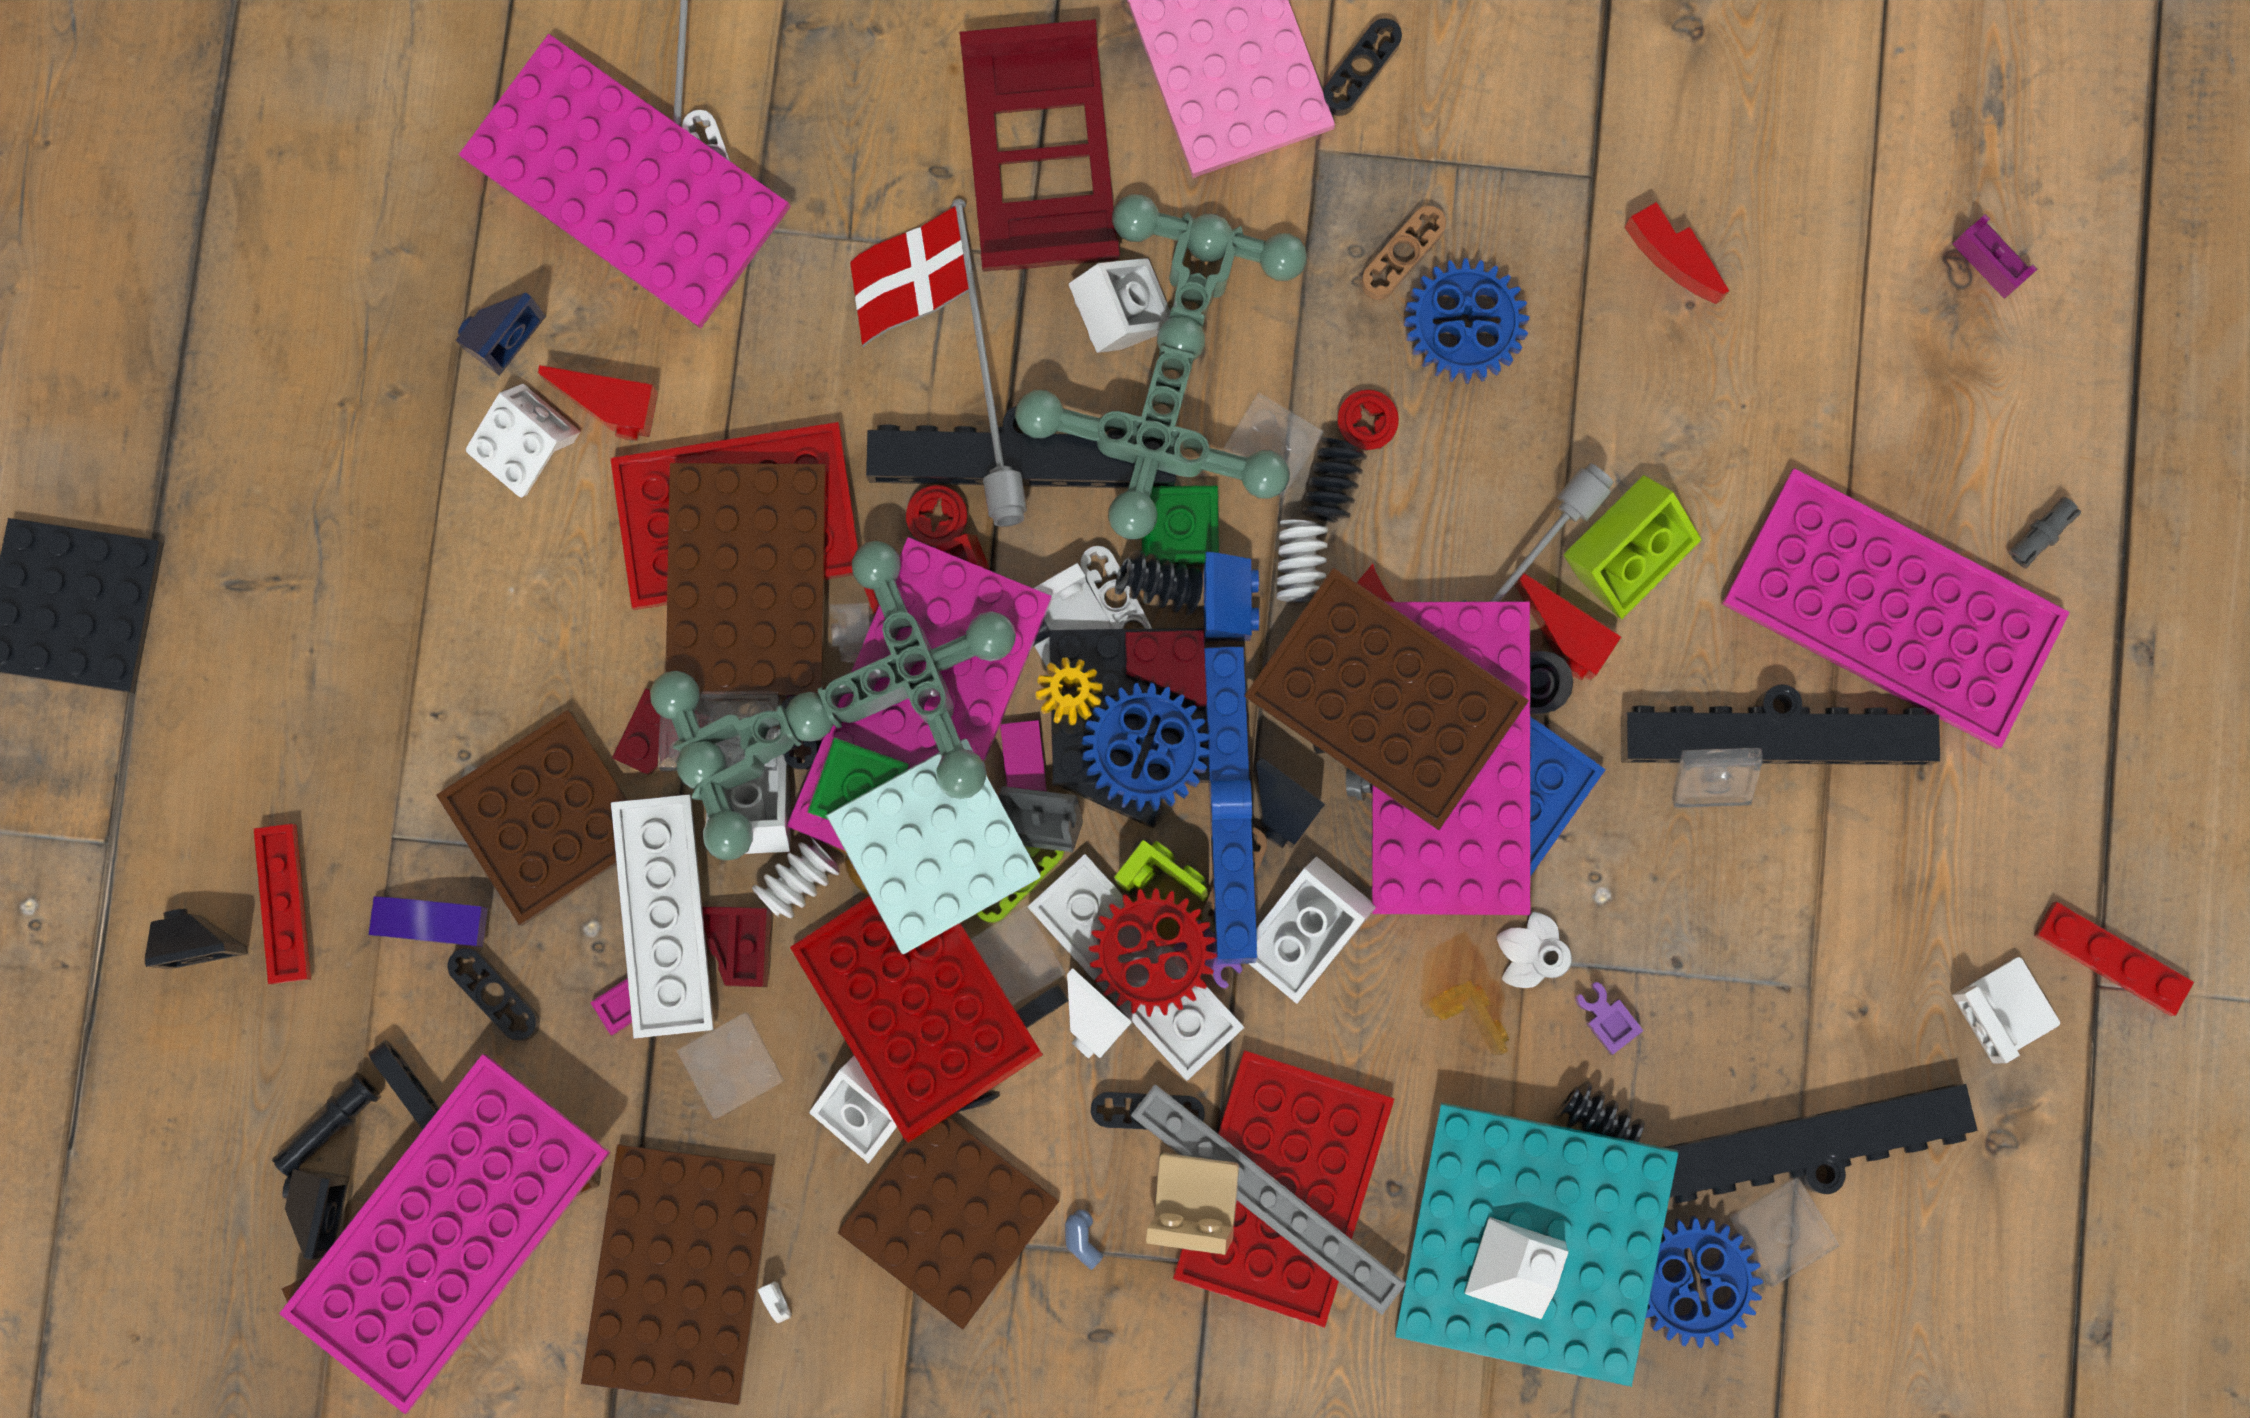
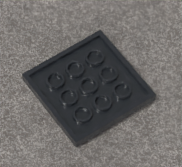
(75, 604)
(1106, 654)

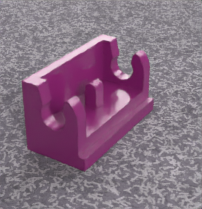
(1993, 257)

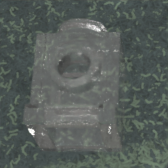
(851, 628)

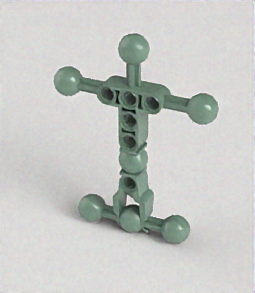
(1180, 343)
(812, 714)

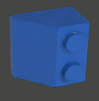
(1228, 598)

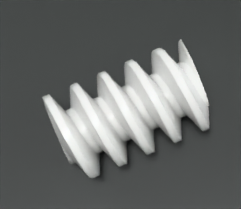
(1300, 560)
(797, 879)

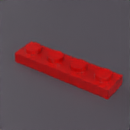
(282, 904)
(2114, 959)

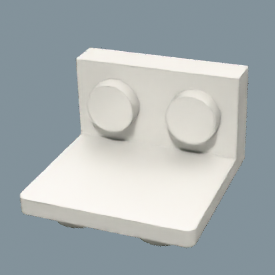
(519, 438)
(1071, 607)
(2006, 1010)

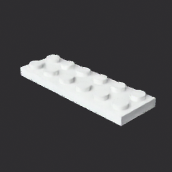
(1071, 913)
(662, 916)

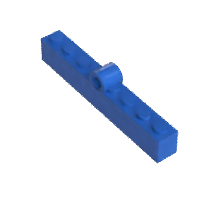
(1230, 807)

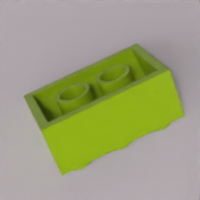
(1633, 546)

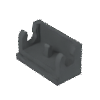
(1043, 817)

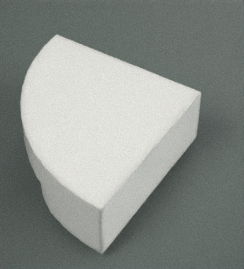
(775, 1302)

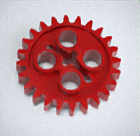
(1145, 916)

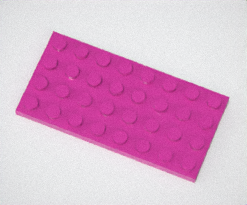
(624, 180)
(943, 599)
(1896, 608)
(1483, 848)
(444, 1233)

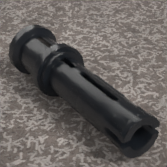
(339, 1112)

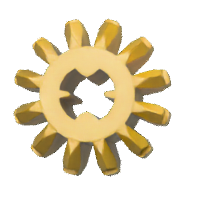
(1069, 677)

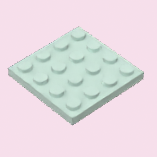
(931, 854)

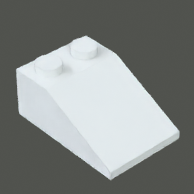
(767, 808)
(1308, 928)

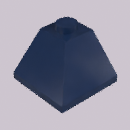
(500, 331)

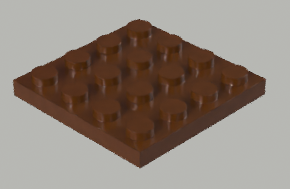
(539, 816)
(948, 1219)

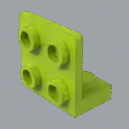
(1139, 872)

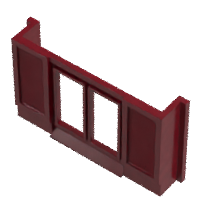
(1029, 72)

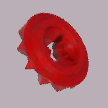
(1374, 404)
(926, 501)

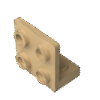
(1194, 1204)

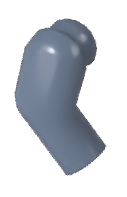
(1078, 1238)

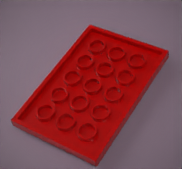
(643, 499)
(919, 1022)
(1318, 1144)

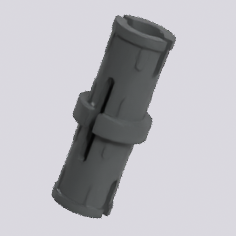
(2044, 532)

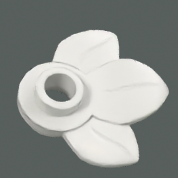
(1528, 950)

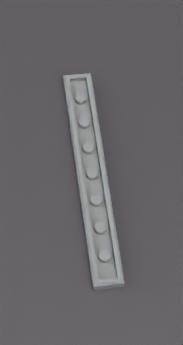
(1273, 1202)

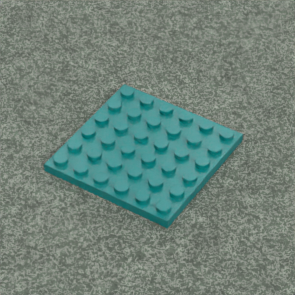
(1559, 1181)

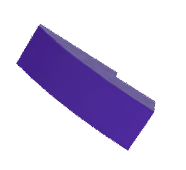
(428, 921)

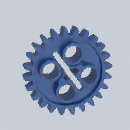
(1468, 354)
(1113, 734)
(1730, 1270)

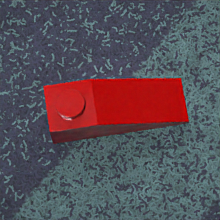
(615, 402)
(1569, 631)

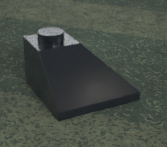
(1283, 805)
(187, 941)
(315, 1208)

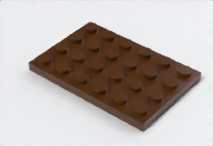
(747, 576)
(1386, 698)
(678, 1274)

